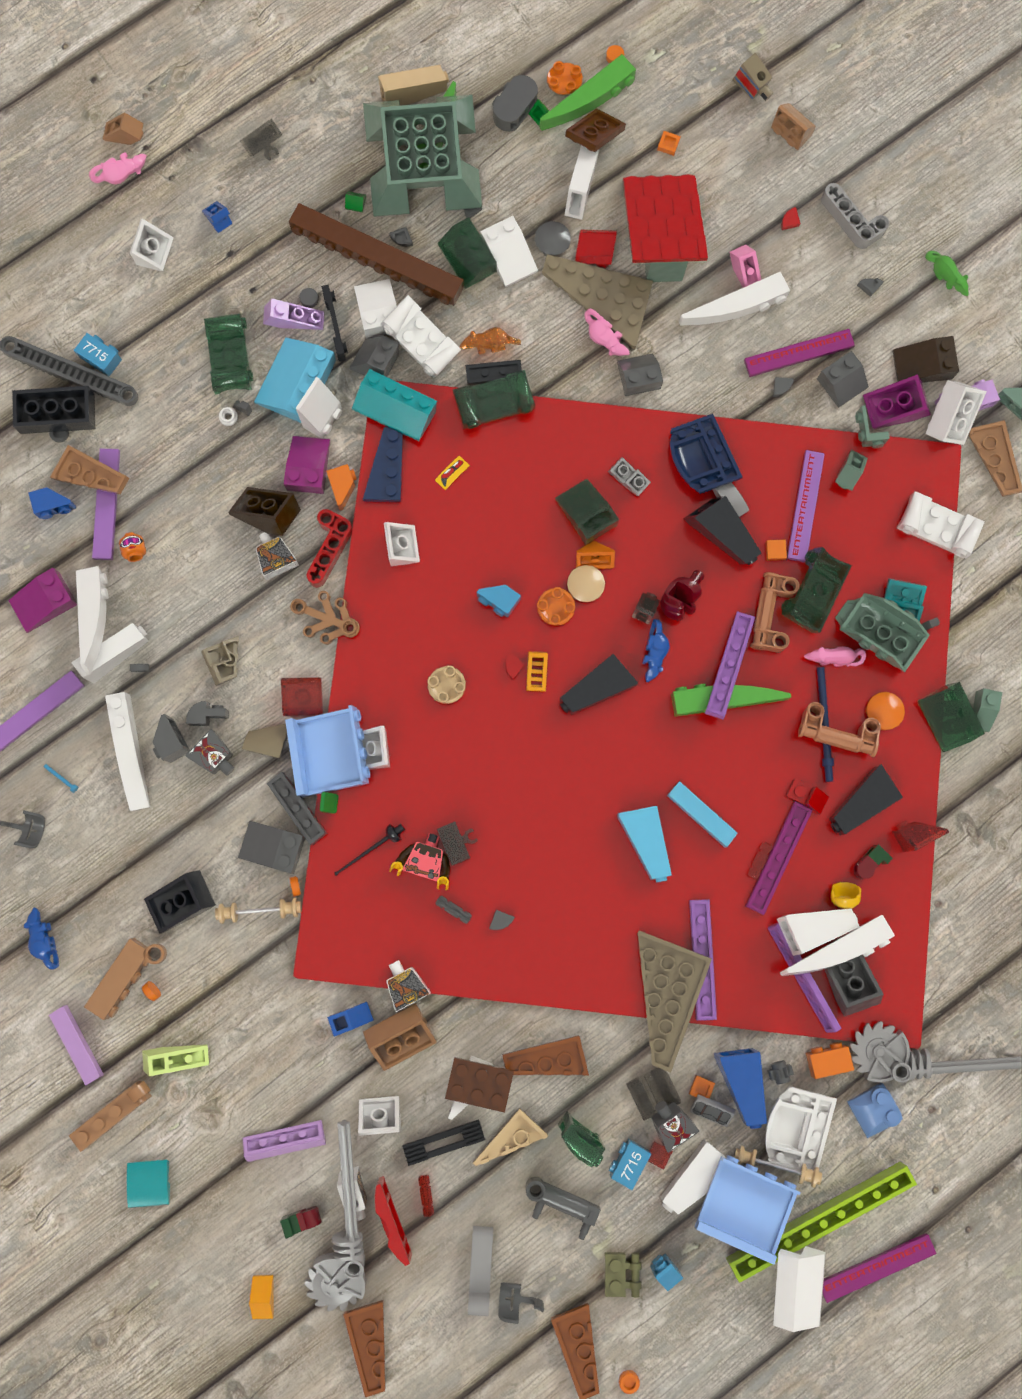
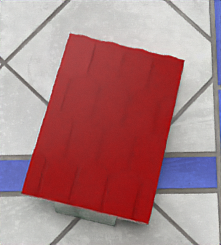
(664, 224)

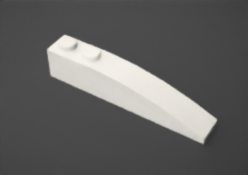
(741, 302)
(91, 614)
(127, 749)
(846, 948)

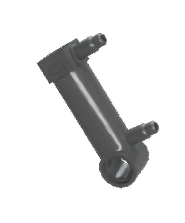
(564, 1202)

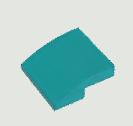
(907, 595)
(148, 1183)

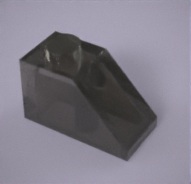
(646, 607)

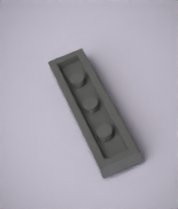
(297, 808)

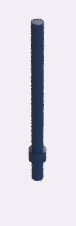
(828, 761)

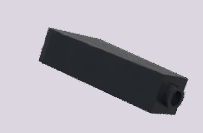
(599, 685)
(868, 799)

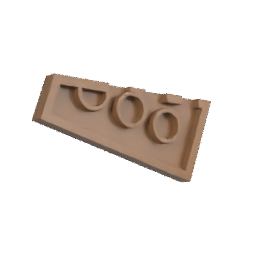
(997, 454)
(86, 471)

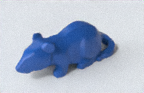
(658, 648)
(40, 943)

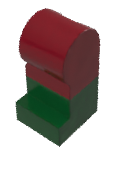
(870, 861)
(300, 1221)

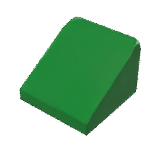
(328, 802)

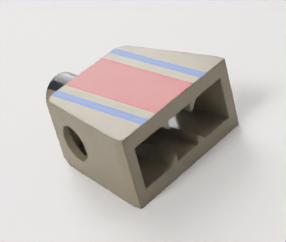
(754, 78)

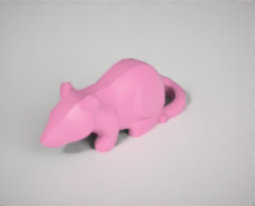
(118, 171)
(601, 333)
(839, 656)

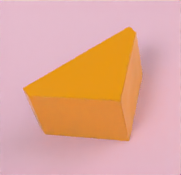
(262, 1297)

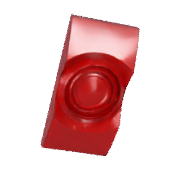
(391, 1223)

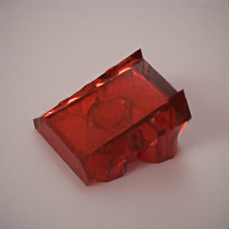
(302, 696)

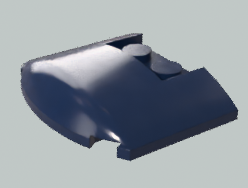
(703, 455)

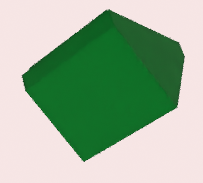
(538, 111)
(355, 201)

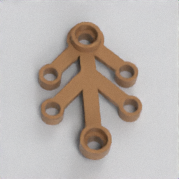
(328, 619)

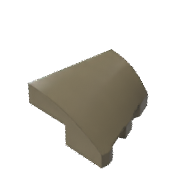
(222, 660)
(266, 741)

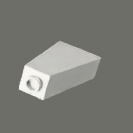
(581, 183)
(114, 651)
(813, 929)
(693, 1179)

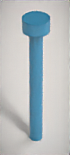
(73, 788)

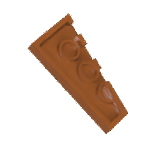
(551, 1058)
(366, 1336)
(576, 1341)

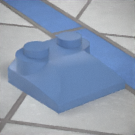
(875, 1110)

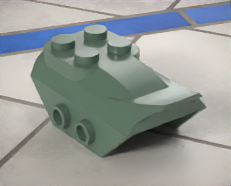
(883, 629)

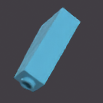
(647, 839)

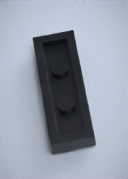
(490, 371)

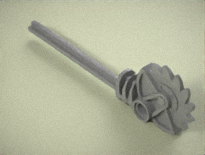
(882, 1052)
(335, 1275)

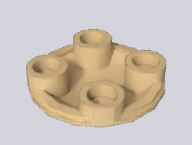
(586, 583)
(446, 684)

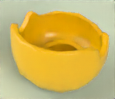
(845, 895)

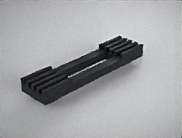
(329, 298)
(416, 1152)

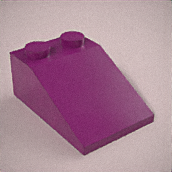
(897, 403)
(307, 465)
(42, 600)

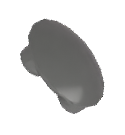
(552, 238)

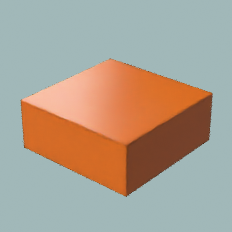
(668, 143)
(776, 550)
(702, 1087)

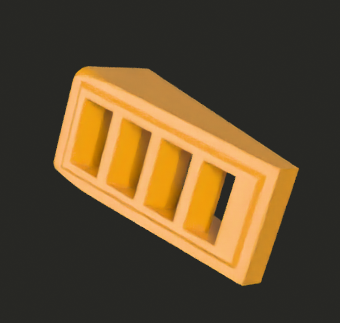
(533, 654)

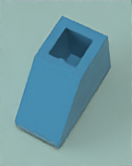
(501, 598)
(666, 1271)

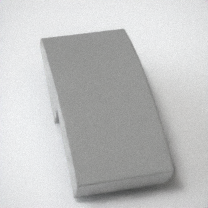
(629, 477)
(733, 496)

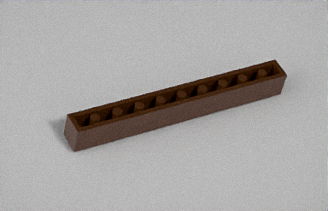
(376, 254)

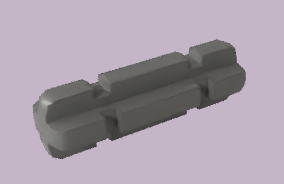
(453, 909)

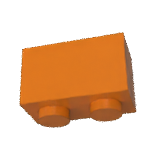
(829, 1060)

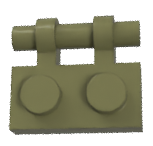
(616, 1274)

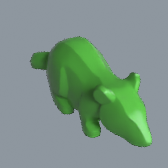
(946, 269)

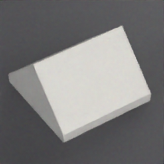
(150, 246)
(401, 543)
(377, 748)
(379, 1116)

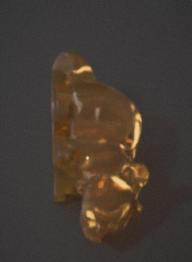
(493, 339)

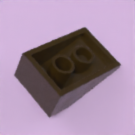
(928, 359)
(266, 509)

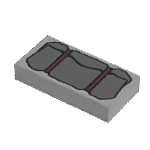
(712, 1110)

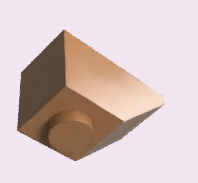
(123, 130)

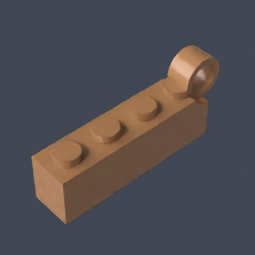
(120, 977)
(110, 1115)

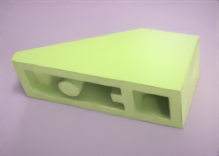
(174, 1059)

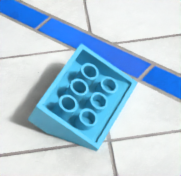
(293, 374)

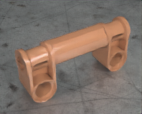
(766, 610)
(864, 741)

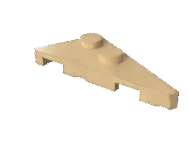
(516, 1133)

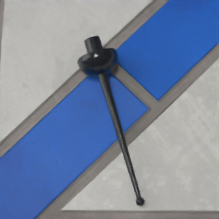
(392, 834)

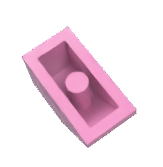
(745, 265)

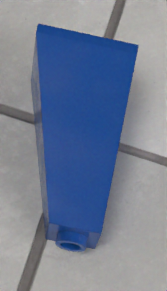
(745, 1082)

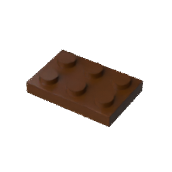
(595, 130)
(479, 1084)

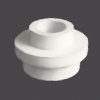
(228, 411)

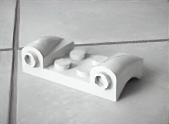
(420, 337)
(940, 525)

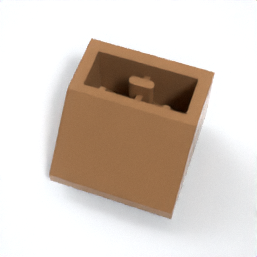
(792, 126)

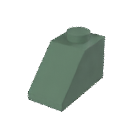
(1012, 400)
(851, 470)
(987, 707)

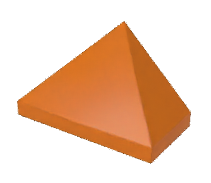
(595, 555)

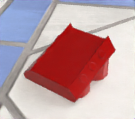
(596, 247)

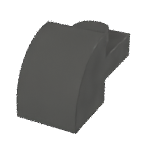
(201, 713)

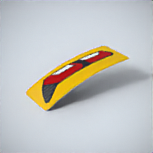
(451, 472)

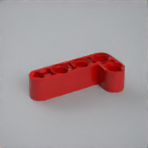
(325, 550)

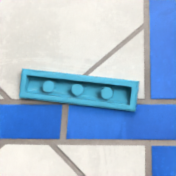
(702, 814)

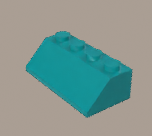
(394, 405)

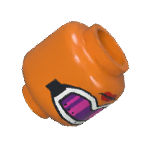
(132, 547)

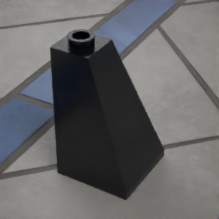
(724, 528)

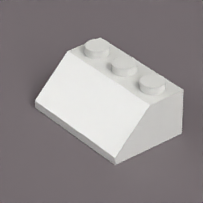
(955, 412)

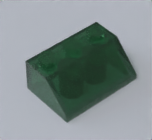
(467, 253)
(951, 716)

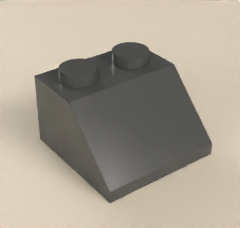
(376, 354)
(640, 374)
(844, 379)
(169, 741)

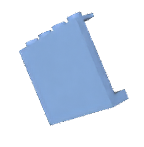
(327, 752)
(746, 1208)

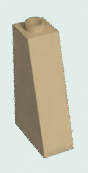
(413, 84)

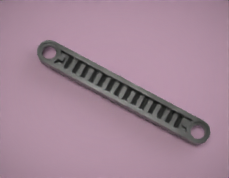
(68, 370)

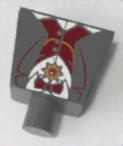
(212, 754)
(672, 1125)

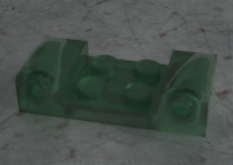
(228, 353)
(494, 400)
(817, 590)
(581, 1141)

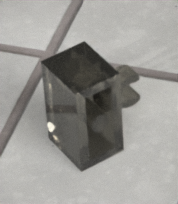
(261, 139)
(455, 843)

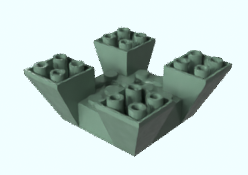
(443, 123)

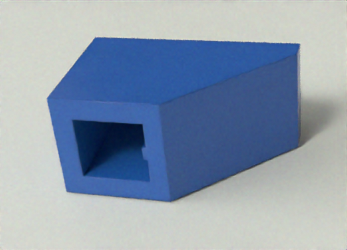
(48, 503)
(350, 1018)

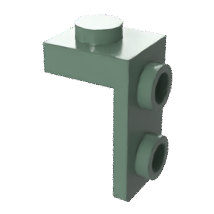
(875, 440)

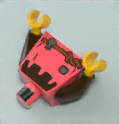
(425, 861)

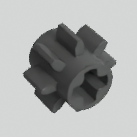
(780, 1072)

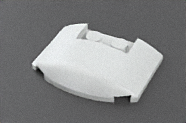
(798, 1128)

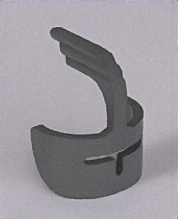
(35, 837)
(504, 1311)

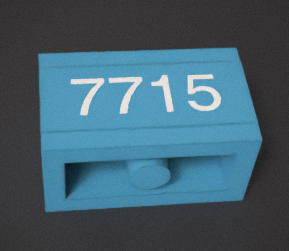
(98, 354)
(629, 1163)

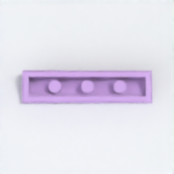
(76, 1045)
(284, 1141)

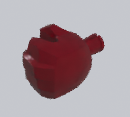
(681, 596)

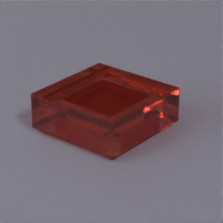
(659, 1155)

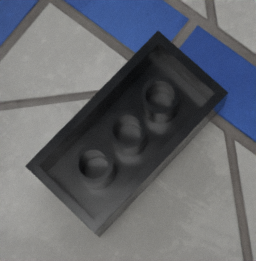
(53, 409)

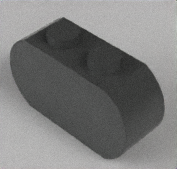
(514, 103)

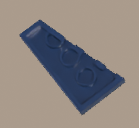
(386, 472)

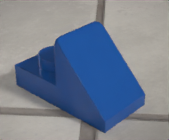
(217, 216)

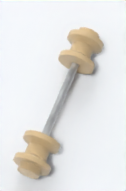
(223, 913)
(805, 1174)

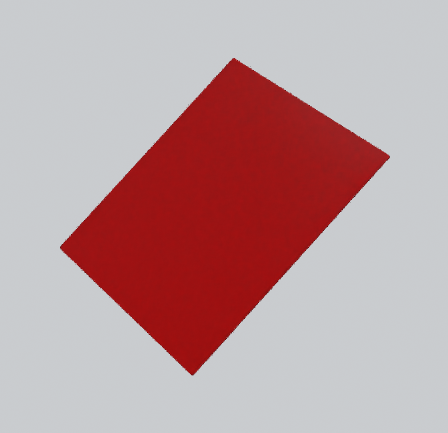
(551, 782)

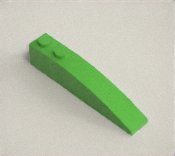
(592, 94)
(695, 700)

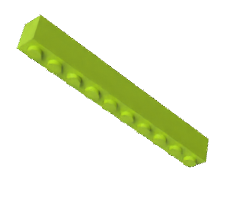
(829, 1217)

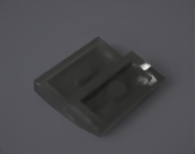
(651, 1089)

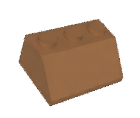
(399, 1037)

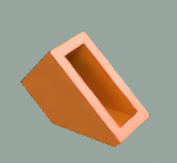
(342, 484)

